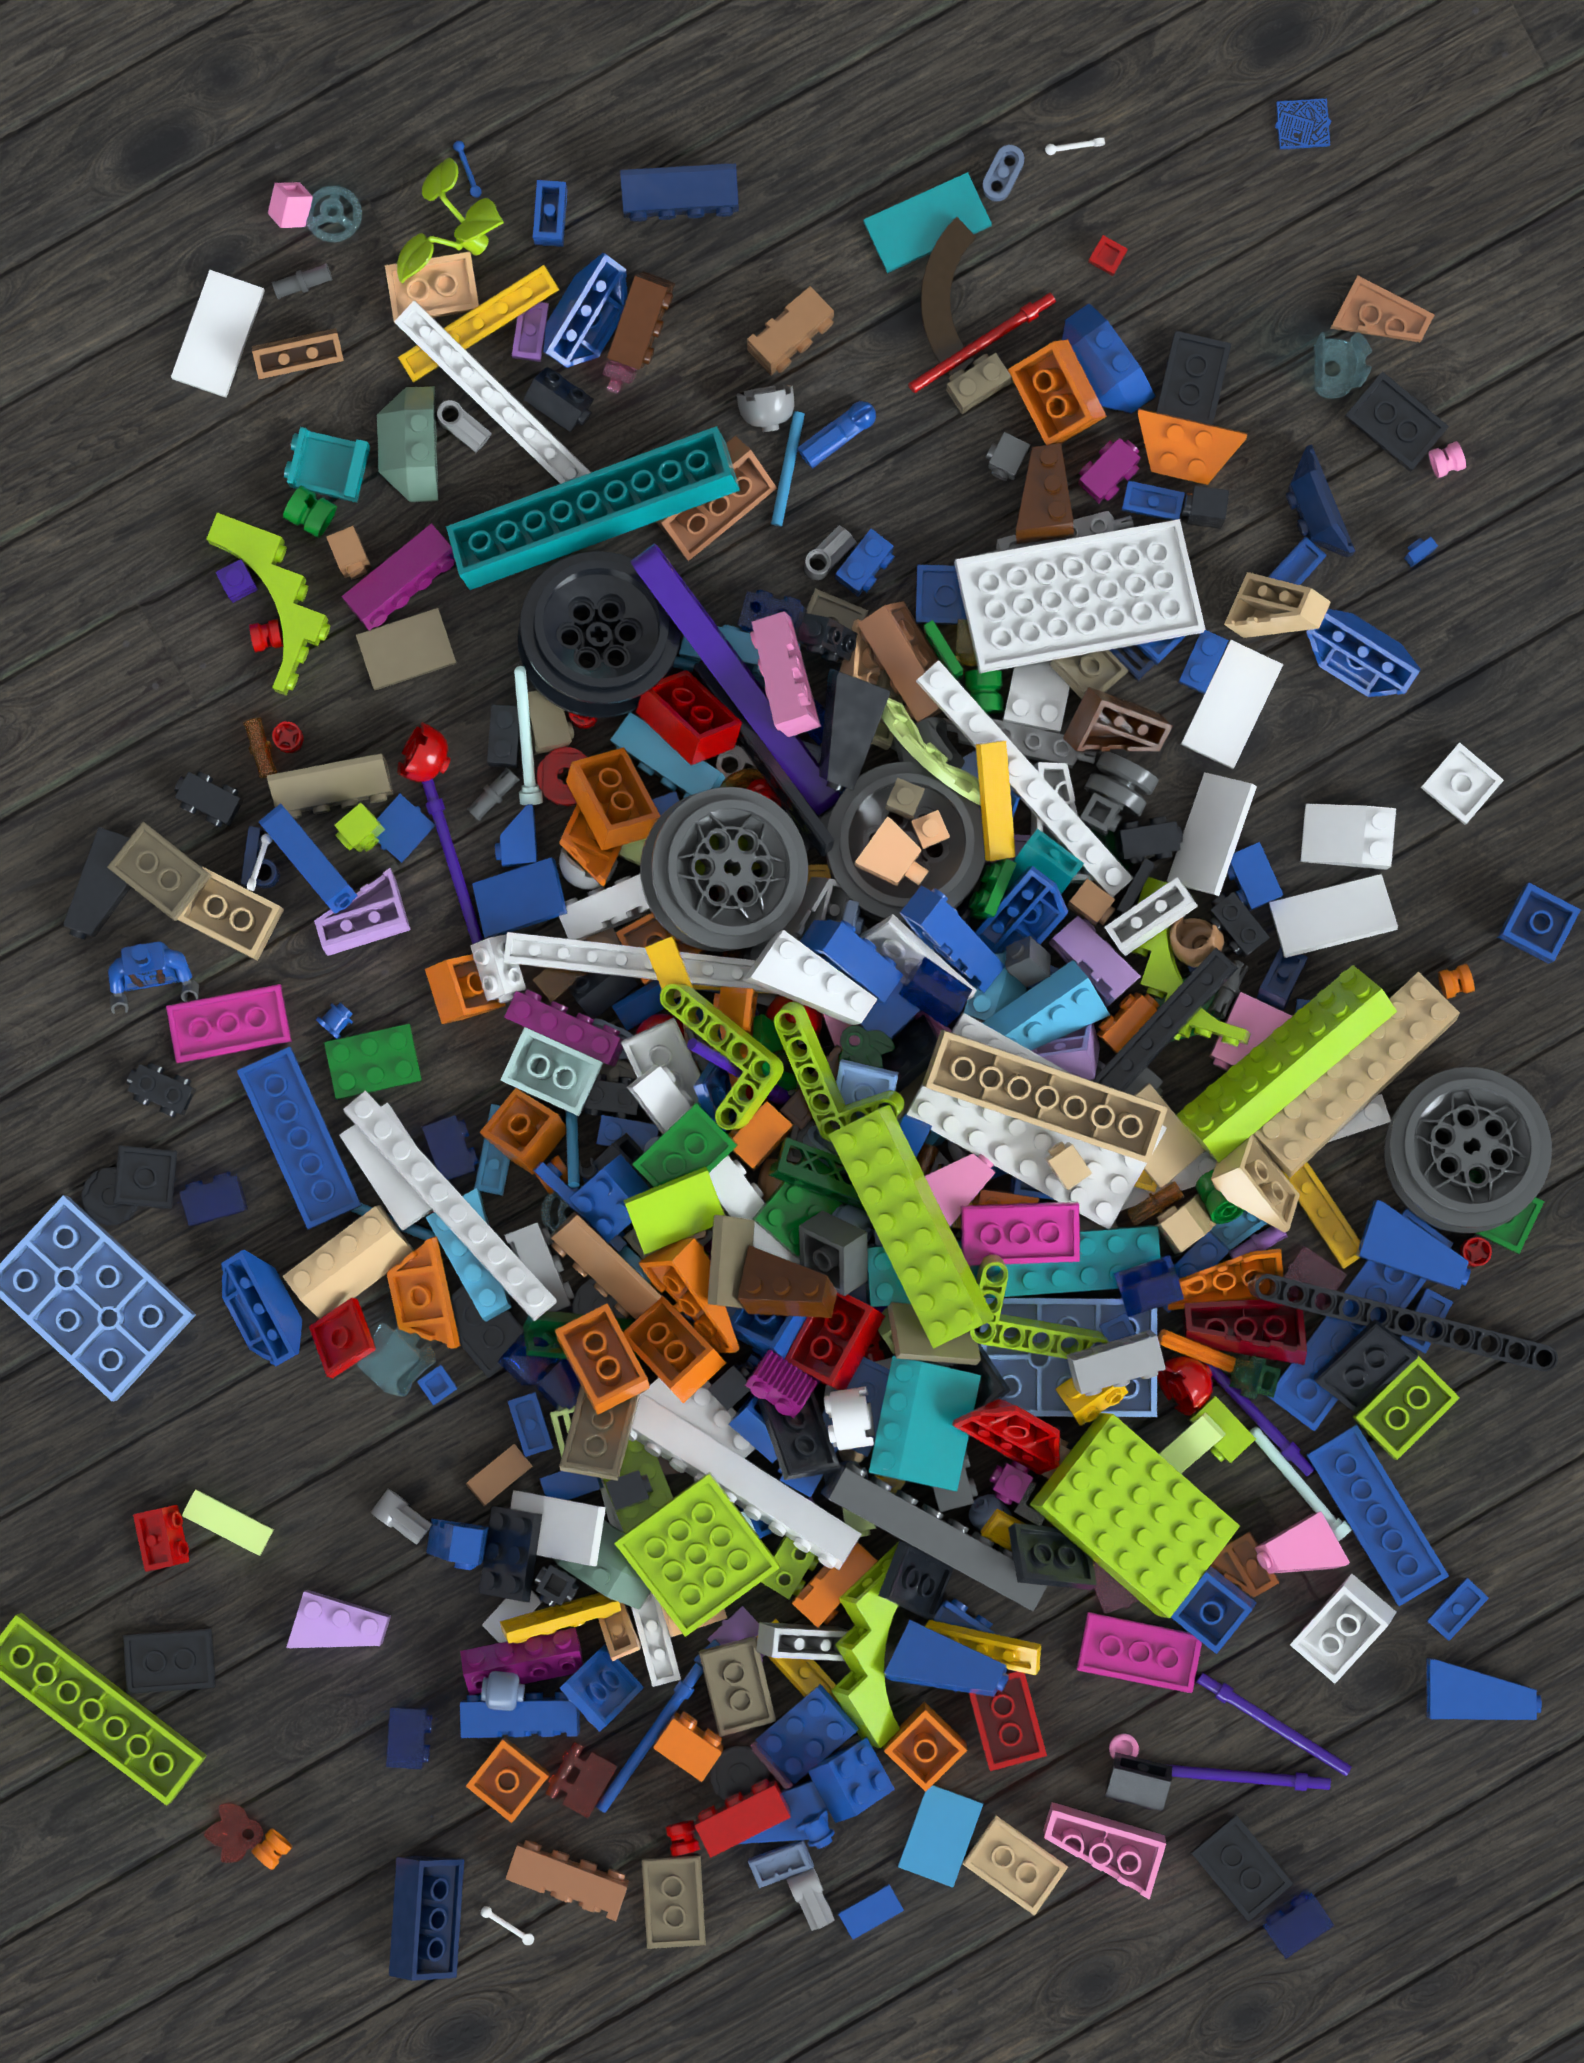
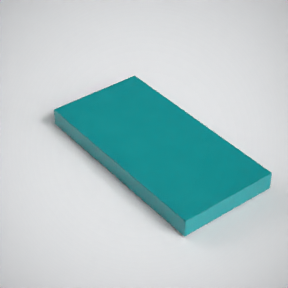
(916, 224)

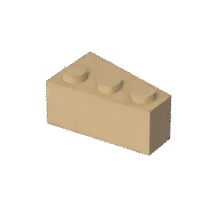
(1275, 607)
(1184, 1225)

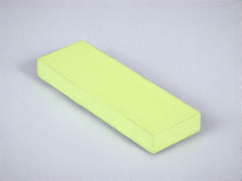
(1192, 1443)
(227, 1522)

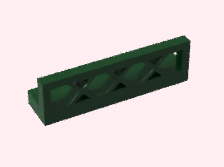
(810, 1179)
(545, 1328)

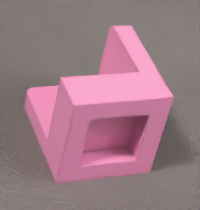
(290, 204)

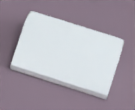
(507, 1610)

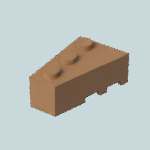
(791, 331)

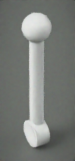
(1051, 148)
(266, 840)
(527, 1938)

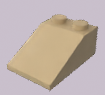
(1256, 1184)

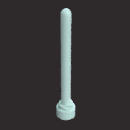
(530, 790)
(1338, 1527)

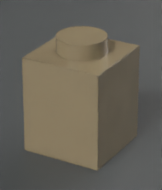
(904, 798)

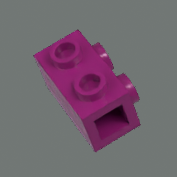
(1116, 462)
(1010, 1482)

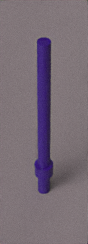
(435, 808)
(777, 1095)
(1289, 1451)
(1225, 1694)
(1299, 1781)

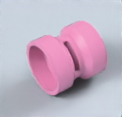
(1447, 459)

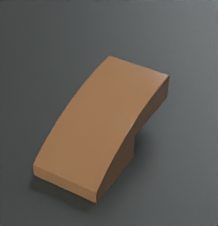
(499, 1475)

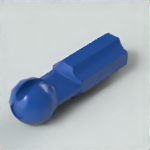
(837, 433)

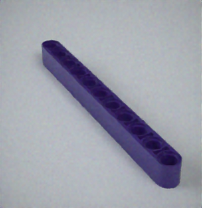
(733, 675)

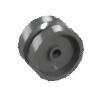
(1122, 783)

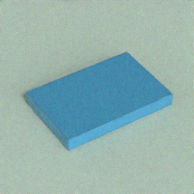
(940, 1835)

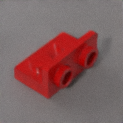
(161, 1538)

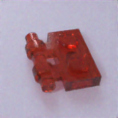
(589, 1784)

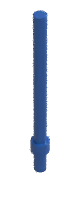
(682, 1691)

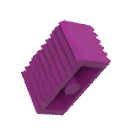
(781, 1384)

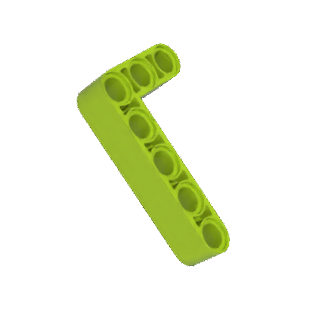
(730, 1048)
(825, 1082)
(1026, 1327)

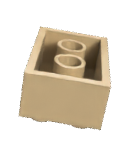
(232, 915)

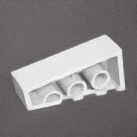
(806, 978)
(703, 1413)

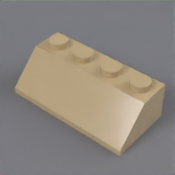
(349, 1262)

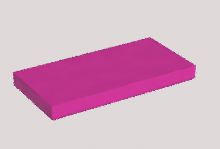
(228, 1023)
(1021, 1232)
(1139, 1652)

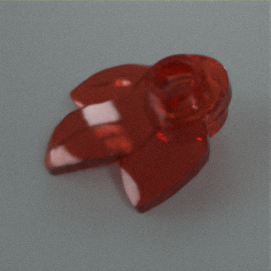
(230, 1830)

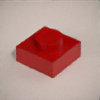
(1108, 255)

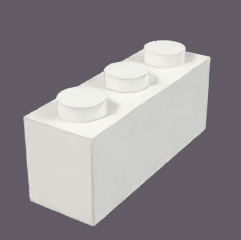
(1151, 916)

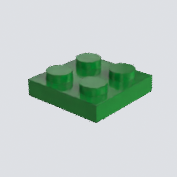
(994, 883)

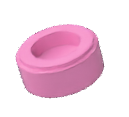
(1123, 1744)

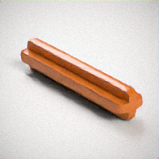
(1196, 1350)

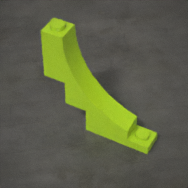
(863, 1648)

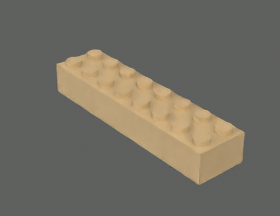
(1358, 1077)
(1044, 1096)

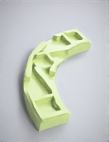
(928, 755)

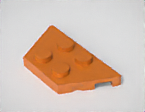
(1187, 447)
(584, 848)
(423, 1296)

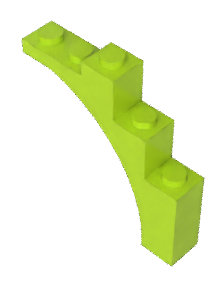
(261, 553)
(1163, 978)

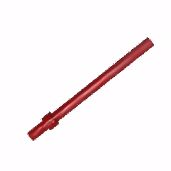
(1027, 314)

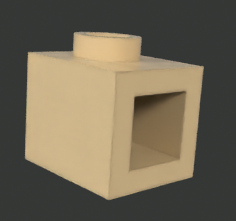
(1067, 1164)

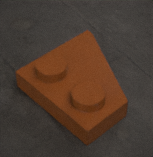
(1240, 1566)

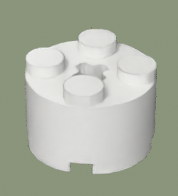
(850, 1418)

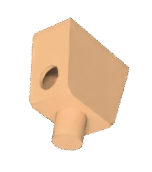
(892, 855)

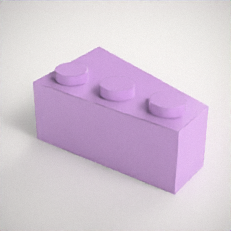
(370, 917)
(1096, 958)
(1074, 1052)

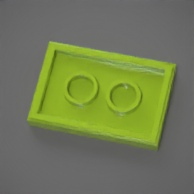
(674, 1210)

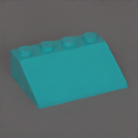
(916, 1421)

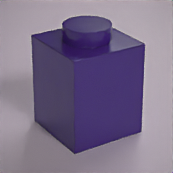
(236, 580)

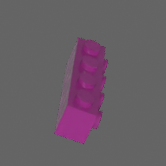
(400, 577)
(564, 1028)
(532, 1660)

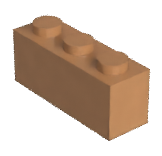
(297, 353)

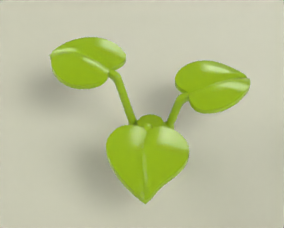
(470, 234)

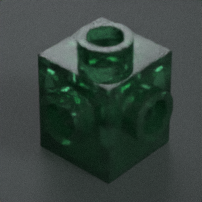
(1254, 1377)

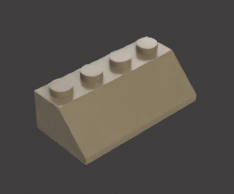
(332, 785)

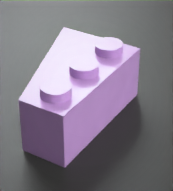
(336, 1623)

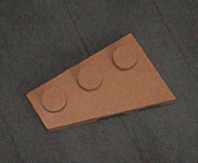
(1381, 313)

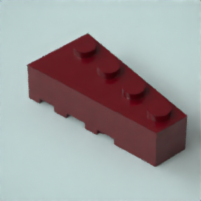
(1248, 1328)

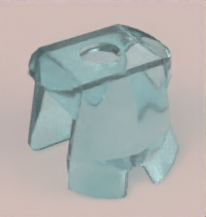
(1351, 360)
(396, 1360)

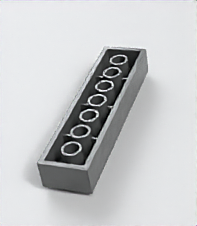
(929, 1533)

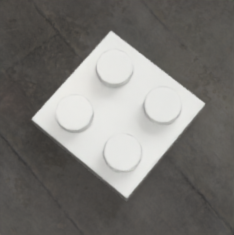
(1462, 783)

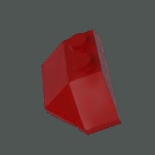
(1014, 1434)

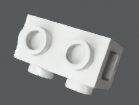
(498, 978)

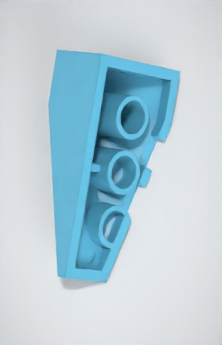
(998, 995)

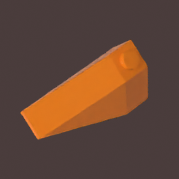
(740, 1007)
(685, 1274)
(1230, 1279)

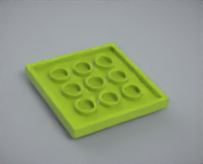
(697, 1554)

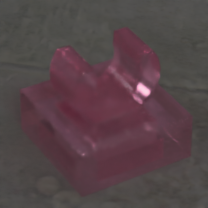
(619, 374)

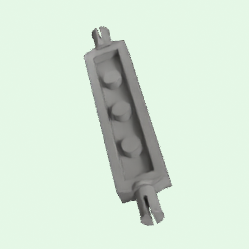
(1084, 526)
(1035, 743)

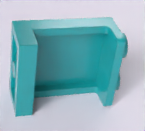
(327, 464)
(1047, 858)

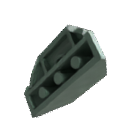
(410, 444)
(613, 1573)

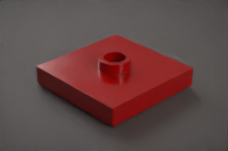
(342, 1337)

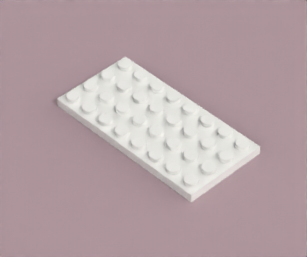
(1079, 596)
(1022, 1146)

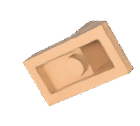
(619, 1634)

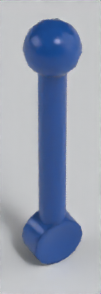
(475, 190)

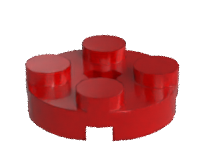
(548, 775)

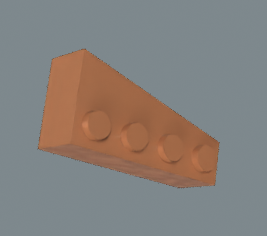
(568, 1879)

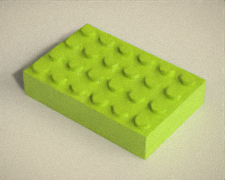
(1135, 1515)

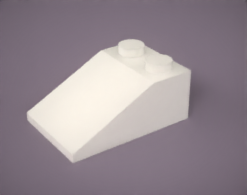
(1037, 697)
(1348, 835)
(1343, 1628)

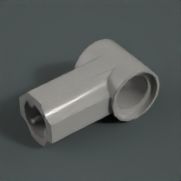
(464, 427)
(830, 552)
(395, 1512)
(808, 1892)

